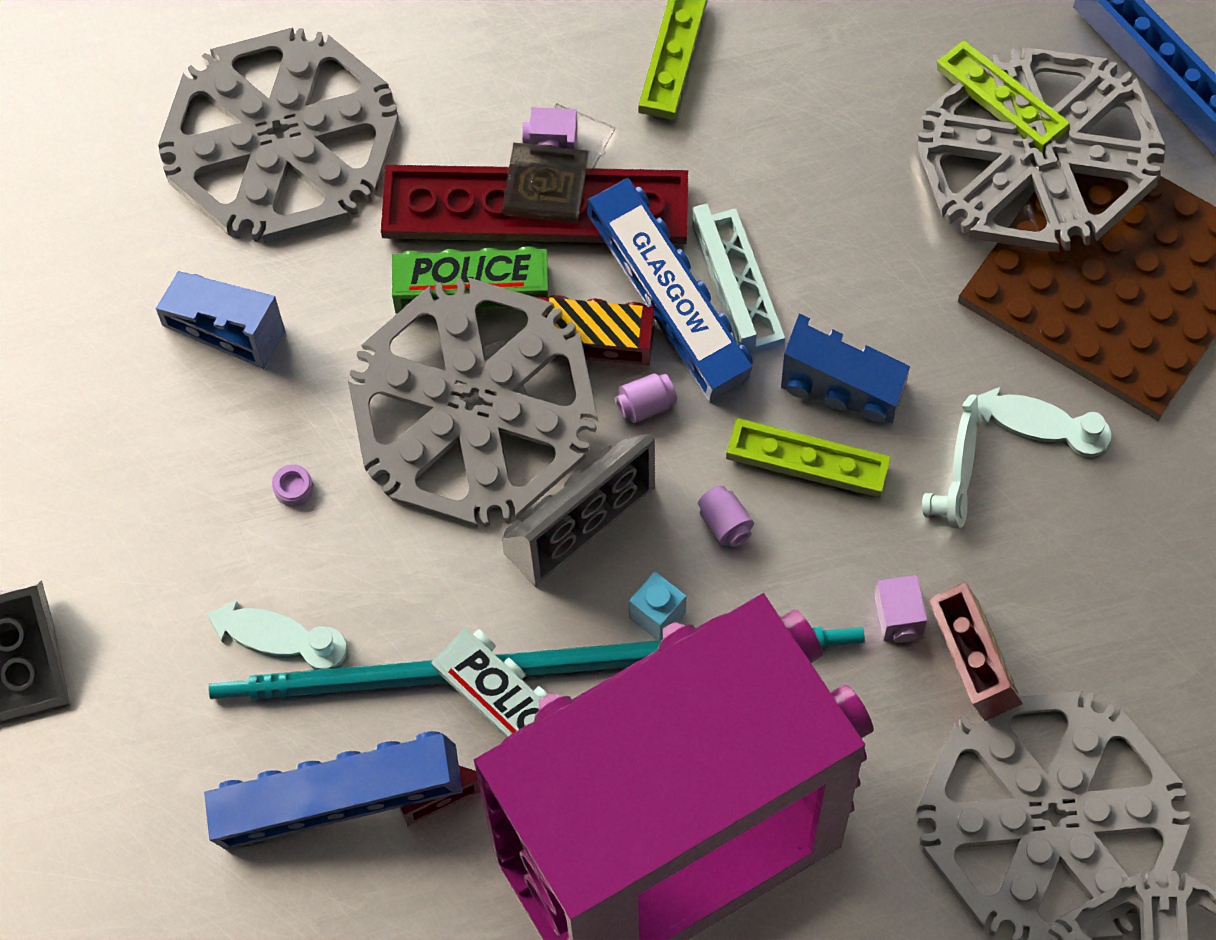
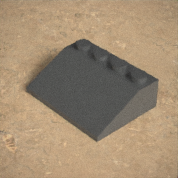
(582, 508)
(29, 653)

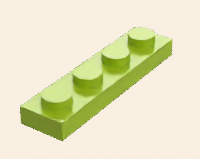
(671, 58)
(983, 89)
(808, 457)

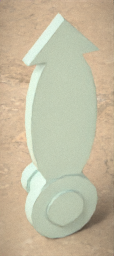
(1044, 422)
(955, 504)
(279, 635)

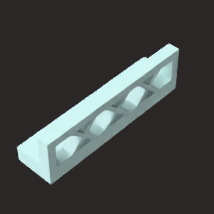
(729, 283)

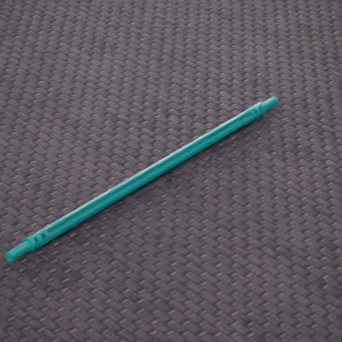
(422, 673)

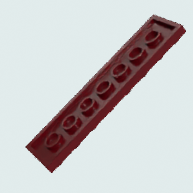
(469, 201)

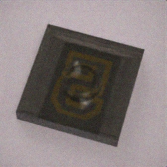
(545, 182)

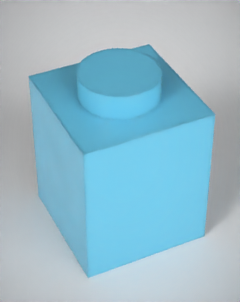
(657, 605)

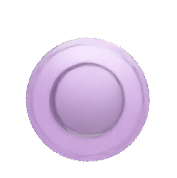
(292, 485)

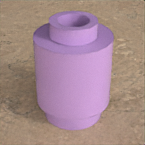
(645, 397)
(725, 516)

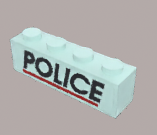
(487, 682)

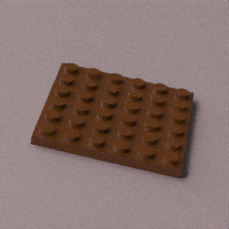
(1121, 309)

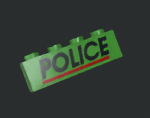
(514, 270)

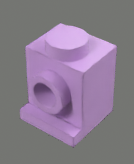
(551, 128)

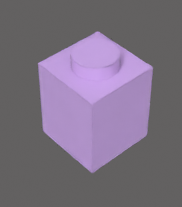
(900, 608)

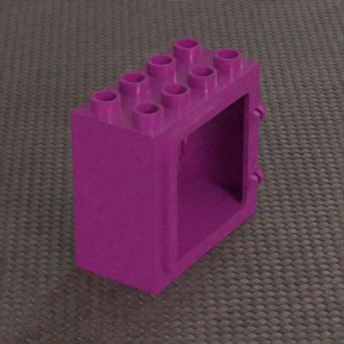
(677, 782)

